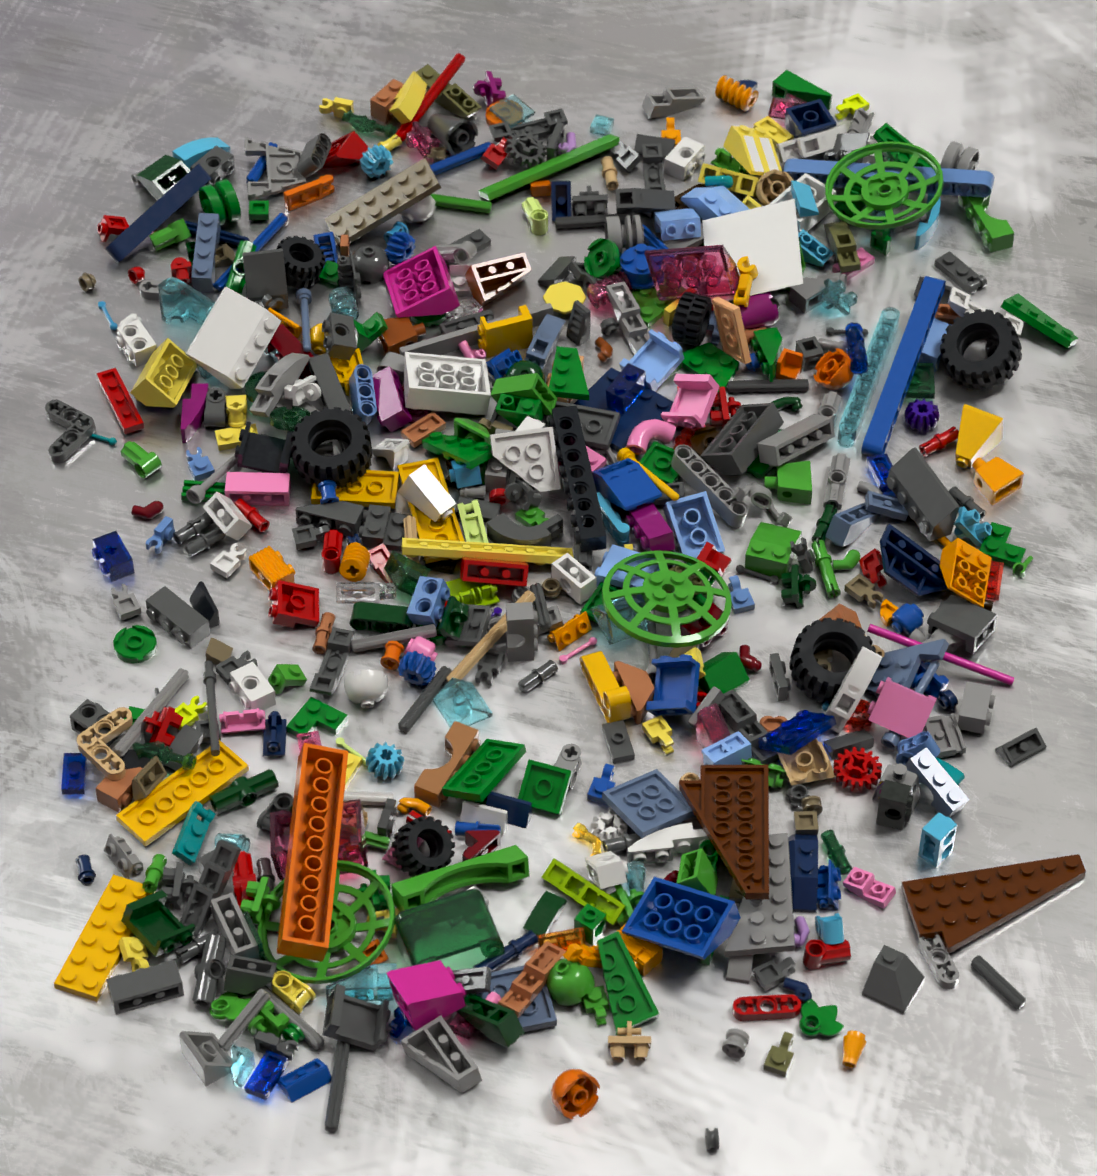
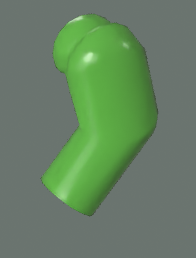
(848, 562)

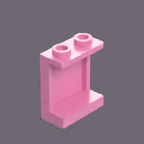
(692, 400)
(900, 708)

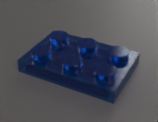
(797, 732)

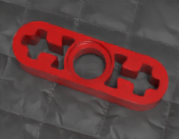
(773, 1000)

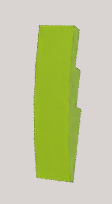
(583, 890)

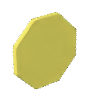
(563, 296)

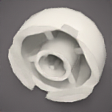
(420, 211)
(366, 687)

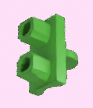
(262, 900)
(630, 902)
(267, 1022)

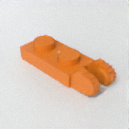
(309, 192)

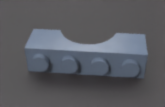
(204, 254)

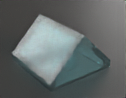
(609, 629)
(461, 703)

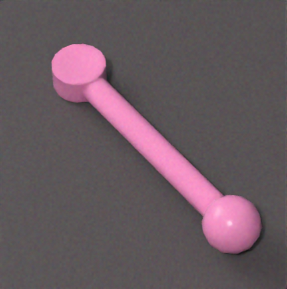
(563, 659)

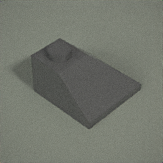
(893, 980)

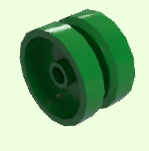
(221, 201)

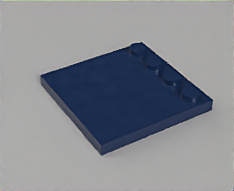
(646, 407)

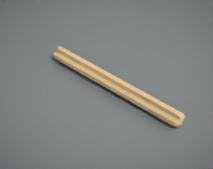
(485, 643)

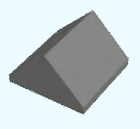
(205, 1055)

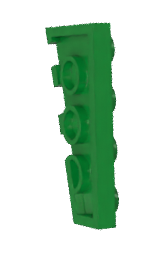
(1039, 320)
(462, 450)

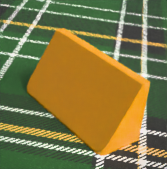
(294, 328)

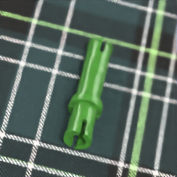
(823, 561)

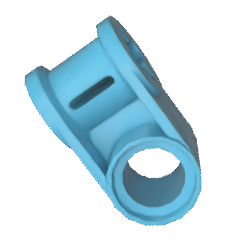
(830, 929)

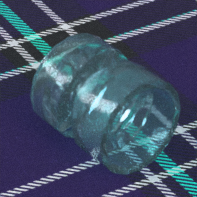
(343, 302)

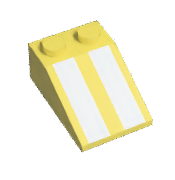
(752, 149)

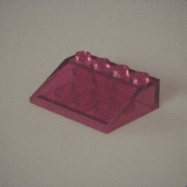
(695, 270)

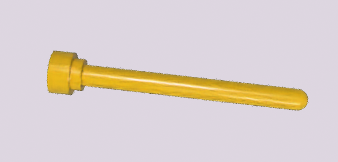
(626, 453)

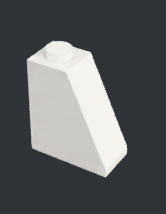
(427, 494)

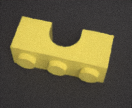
(742, 183)

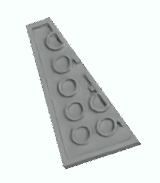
(768, 924)

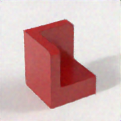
(714, 559)

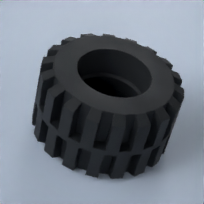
(302, 261)
(691, 319)
(434, 835)

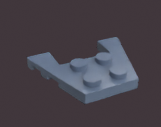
(904, 663)

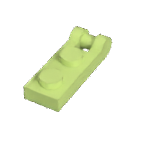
(472, 523)

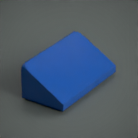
(305, 1079)

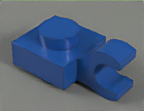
(601, 784)

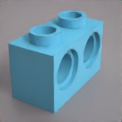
(937, 839)

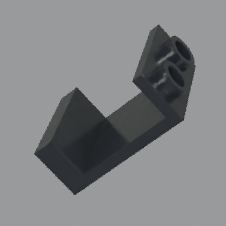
(263, 451)

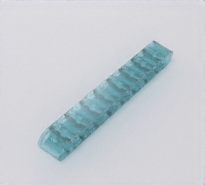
(866, 383)

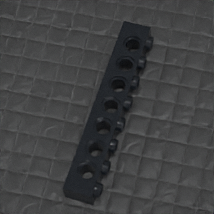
(578, 478)

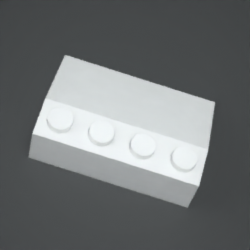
(233, 338)
(446, 383)

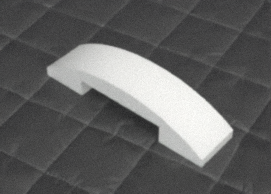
(960, 304)

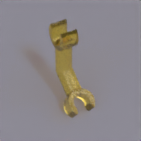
(582, 833)

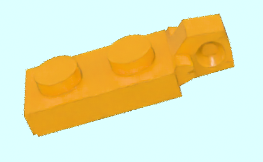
(584, 955)

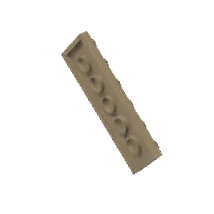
(383, 202)

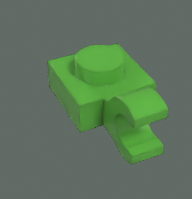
(597, 1004)

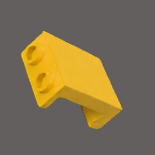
(506, 333)

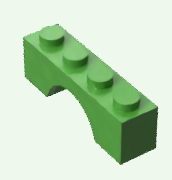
(995, 233)

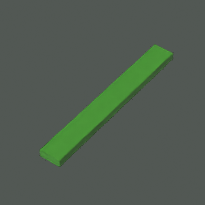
(549, 167)

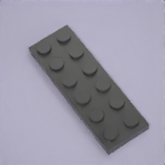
(596, 424)

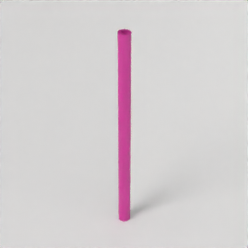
(947, 657)

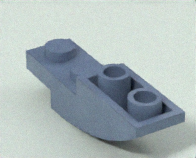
(545, 340)

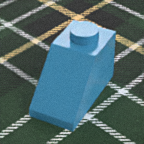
(463, 476)

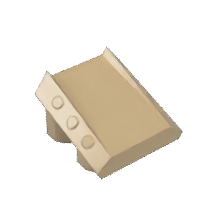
(807, 764)

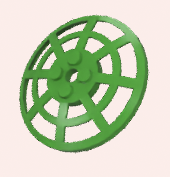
(872, 187)
(656, 598)
(344, 927)

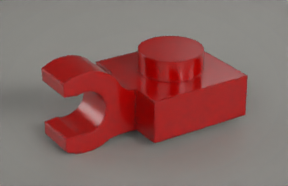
(495, 154)
(871, 567)

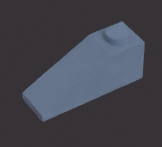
(850, 525)

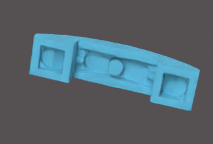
(926, 230)

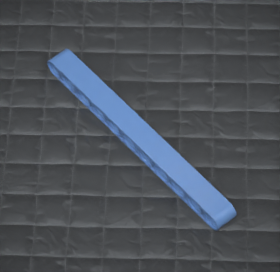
(956, 181)

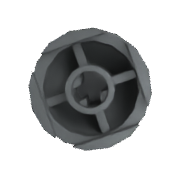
(371, 263)

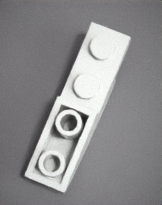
(810, 144)
(853, 687)
(663, 843)

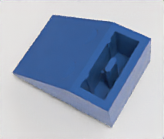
(625, 484)

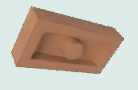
(423, 428)

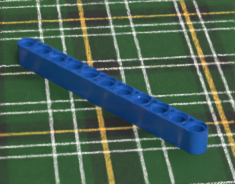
(903, 367)

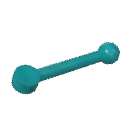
(112, 441)

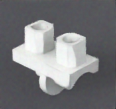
(303, 391)

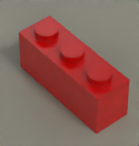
(494, 571)

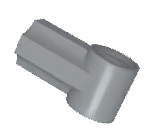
(454, 252)
(830, 405)

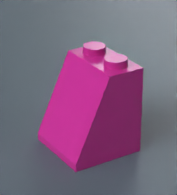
(426, 992)

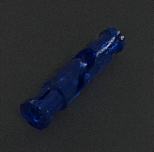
(857, 349)

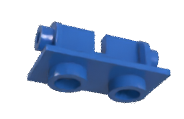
(828, 877)

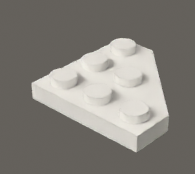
(530, 456)

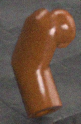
(605, 348)

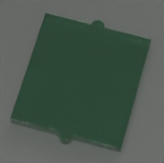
(256, 936)

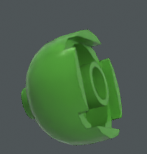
(569, 982)

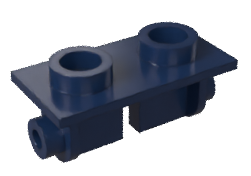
(275, 735)

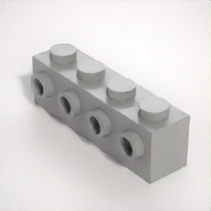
(795, 440)

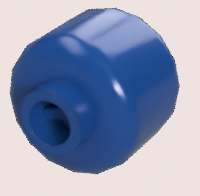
(907, 619)

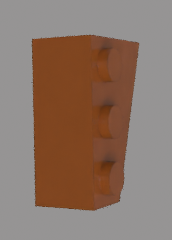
(496, 277)

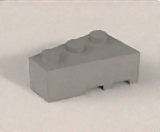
(442, 1054)

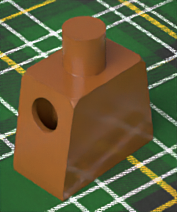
(400, 334)

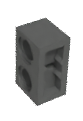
(87, 715)

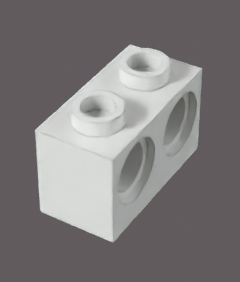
(135, 342)

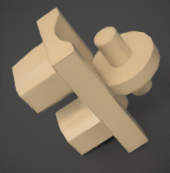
(618, 1043)

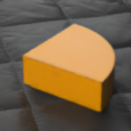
(886, 612)

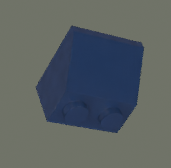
(808, 118)

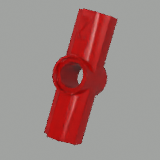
(242, 874)

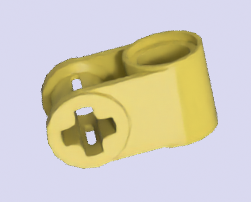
(236, 409)
(295, 992)

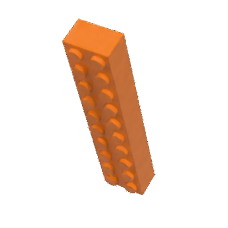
(312, 852)

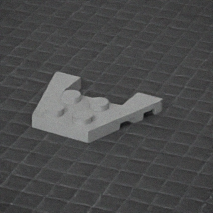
(280, 166)

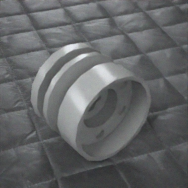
(624, 235)

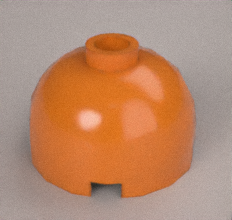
(834, 370)
(574, 1093)

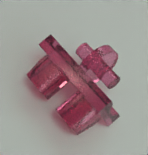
(420, 138)

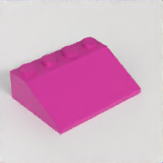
(421, 286)

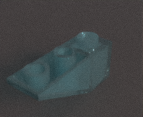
(368, 984)

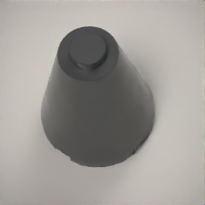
(453, 132)

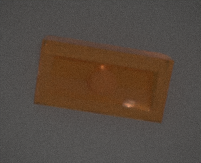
(563, 938)

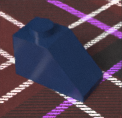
(561, 199)

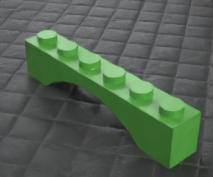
(498, 866)

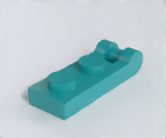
(192, 833)

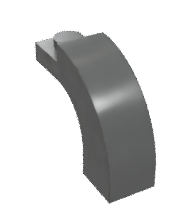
(505, 531)

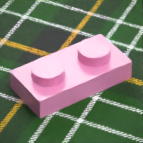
(865, 259)

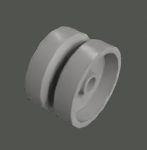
(958, 158)

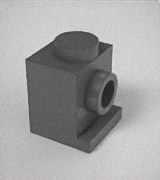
(811, 352)

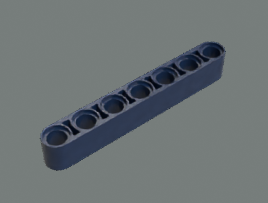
(158, 213)

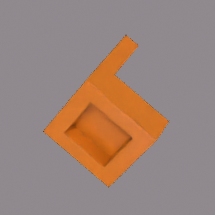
(789, 365)

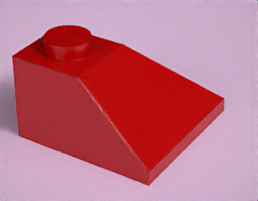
(345, 151)

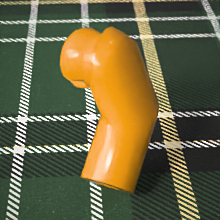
(415, 803)

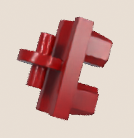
(181, 269)
(721, 416)
(166, 718)

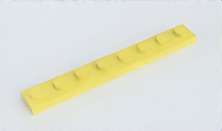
(457, 549)

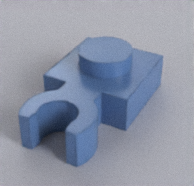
(199, 466)

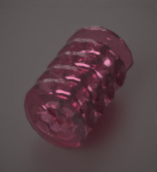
(597, 291)

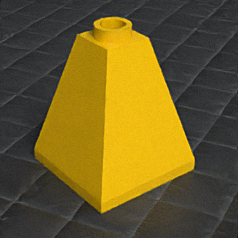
(977, 435)

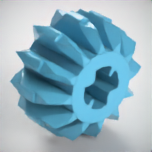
(376, 161)
(384, 761)

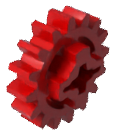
(857, 769)

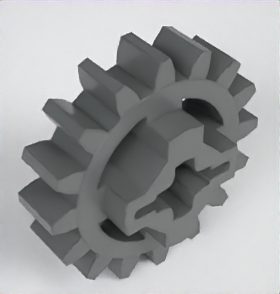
(525, 149)

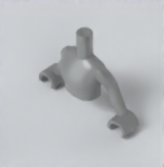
(761, 498)

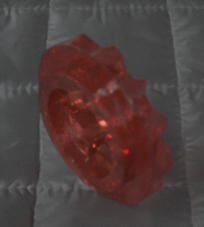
(858, 721)

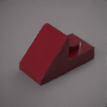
(481, 843)

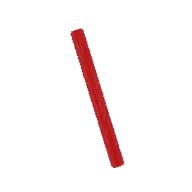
(432, 94)

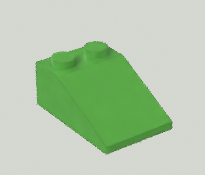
(771, 549)

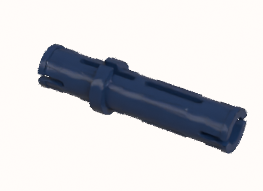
(514, 949)

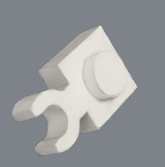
(227, 562)

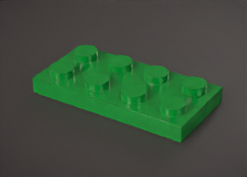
(483, 770)

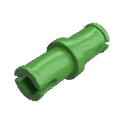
(154, 873)

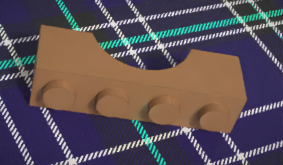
(460, 744)

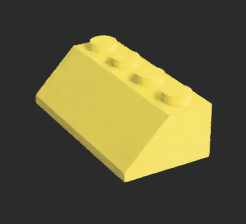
(164, 376)

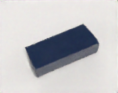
(518, 810)

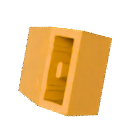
(966, 571)

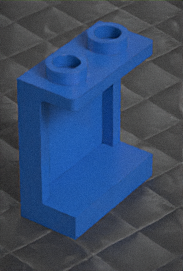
(675, 686)

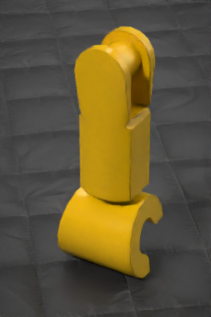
(747, 275)

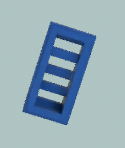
(325, 238)

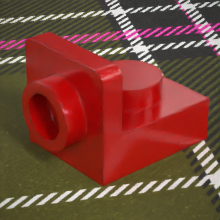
(111, 225)

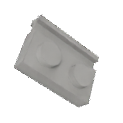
(946, 734)

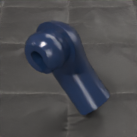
(799, 988)

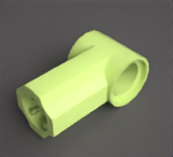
(536, 216)

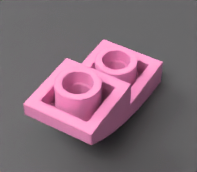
(865, 886)

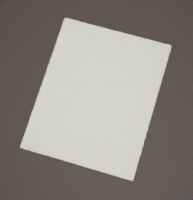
(767, 238)

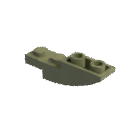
(452, 96)
(843, 245)

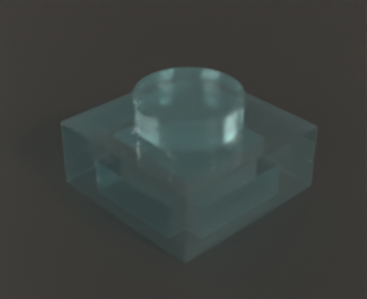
(602, 125)

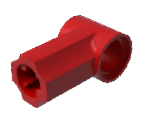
(332, 551)
(825, 953)

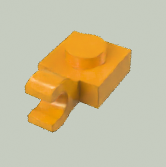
(670, 131)

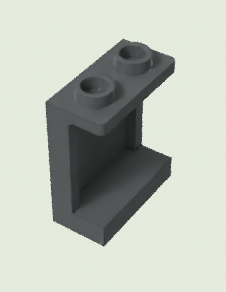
(964, 621)
(355, 1020)

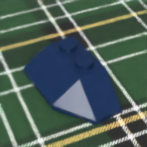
(910, 563)
(804, 872)

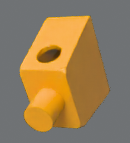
(996, 479)

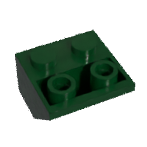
(162, 175)

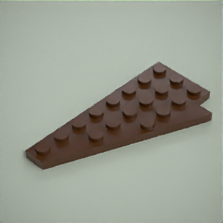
(735, 816)

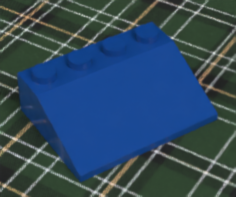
(682, 918)

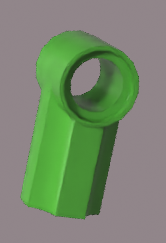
(173, 233)
(143, 462)

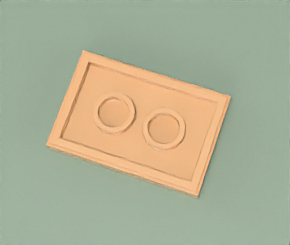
(731, 330)

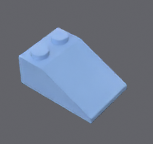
(693, 524)

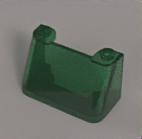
(447, 929)

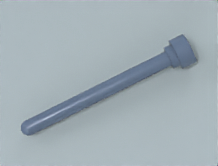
(304, 298)
(891, 738)

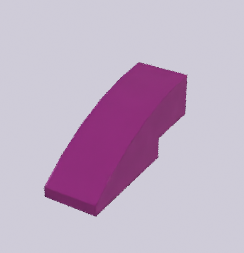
(193, 411)

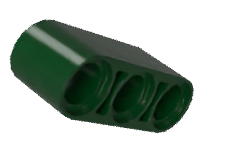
(379, 617)

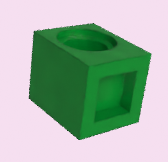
(593, 922)

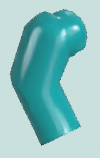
(726, 181)

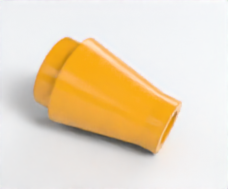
(853, 1047)

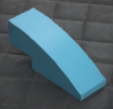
(194, 150)

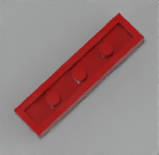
(120, 400)

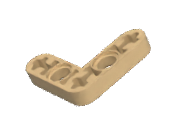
(99, 741)

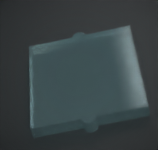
(512, 110)

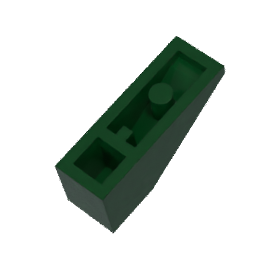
(492, 1020)

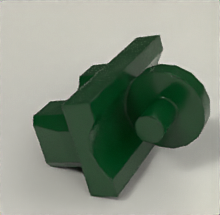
(799, 586)
(453, 618)

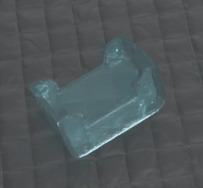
(182, 302)

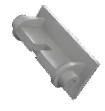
(861, 121)
(119, 852)

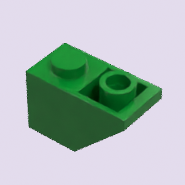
(517, 408)

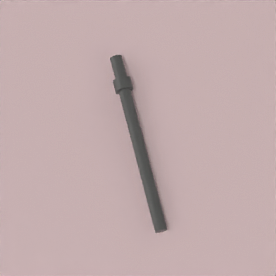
(209, 680)

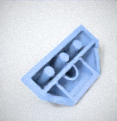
(713, 202)

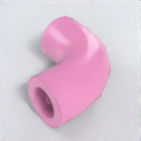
(647, 431)

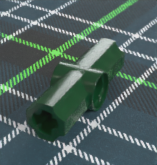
(243, 791)

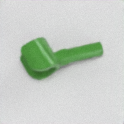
(1022, 566)

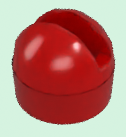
(136, 274)

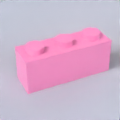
(259, 488)

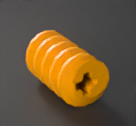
(735, 94)
(354, 562)

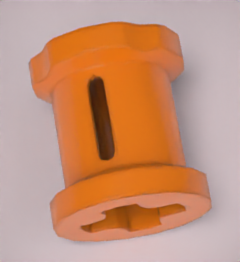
(392, 655)

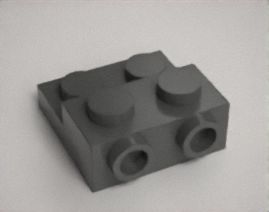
(382, 527)

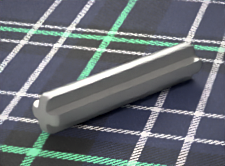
(244, 1019)

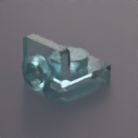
(242, 1066)

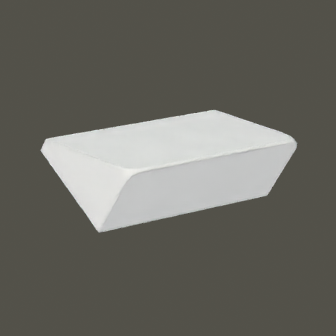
(485, 814)

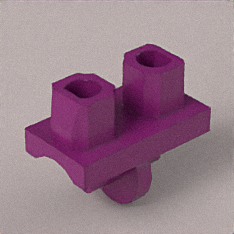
(489, 89)

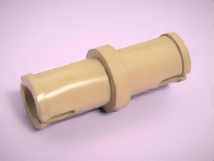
(609, 173)

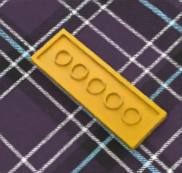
(426, 527)
(173, 796)
(97, 947)

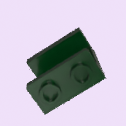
(156, 924)

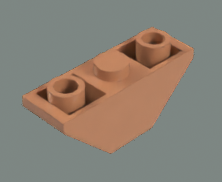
(638, 685)

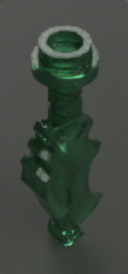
(363, 124)
(164, 754)

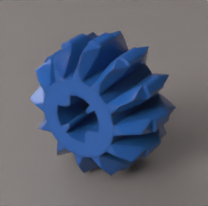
(400, 247)
(417, 668)

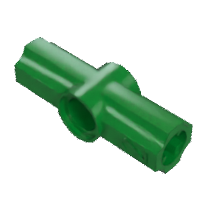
(237, 280)

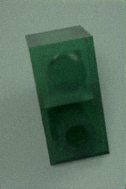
(404, 572)

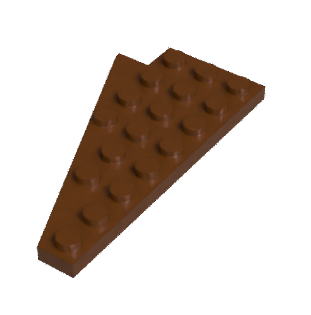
(977, 901)

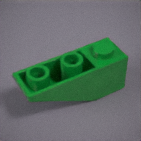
(792, 84)
(768, 348)

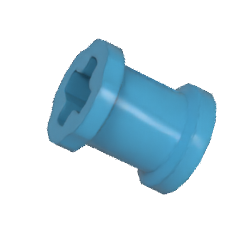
(396, 227)

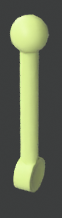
(341, 743)

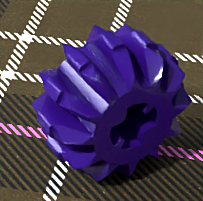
(921, 415)

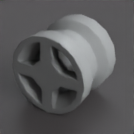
(735, 1043)

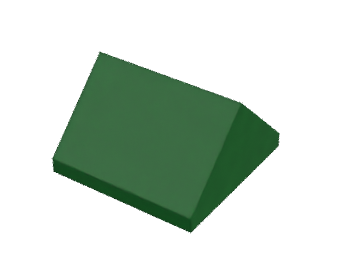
(724, 672)

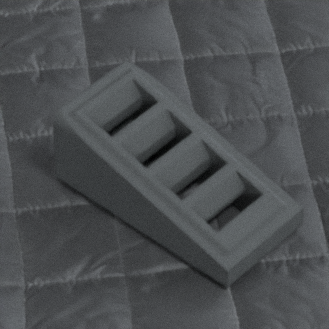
(579, 325)

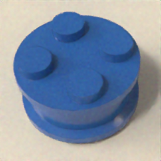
(636, 267)

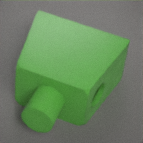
(792, 482)
(697, 872)

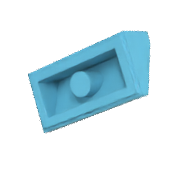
(803, 199)

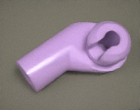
(569, 145)
(802, 931)

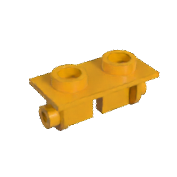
(570, 631)

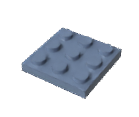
(648, 803)
(539, 1013)

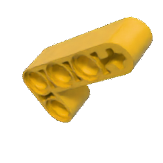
(612, 699)

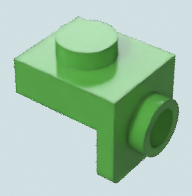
(286, 675)

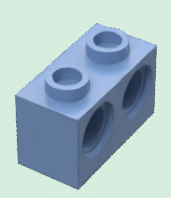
(425, 605)

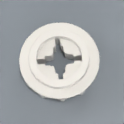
(598, 826)

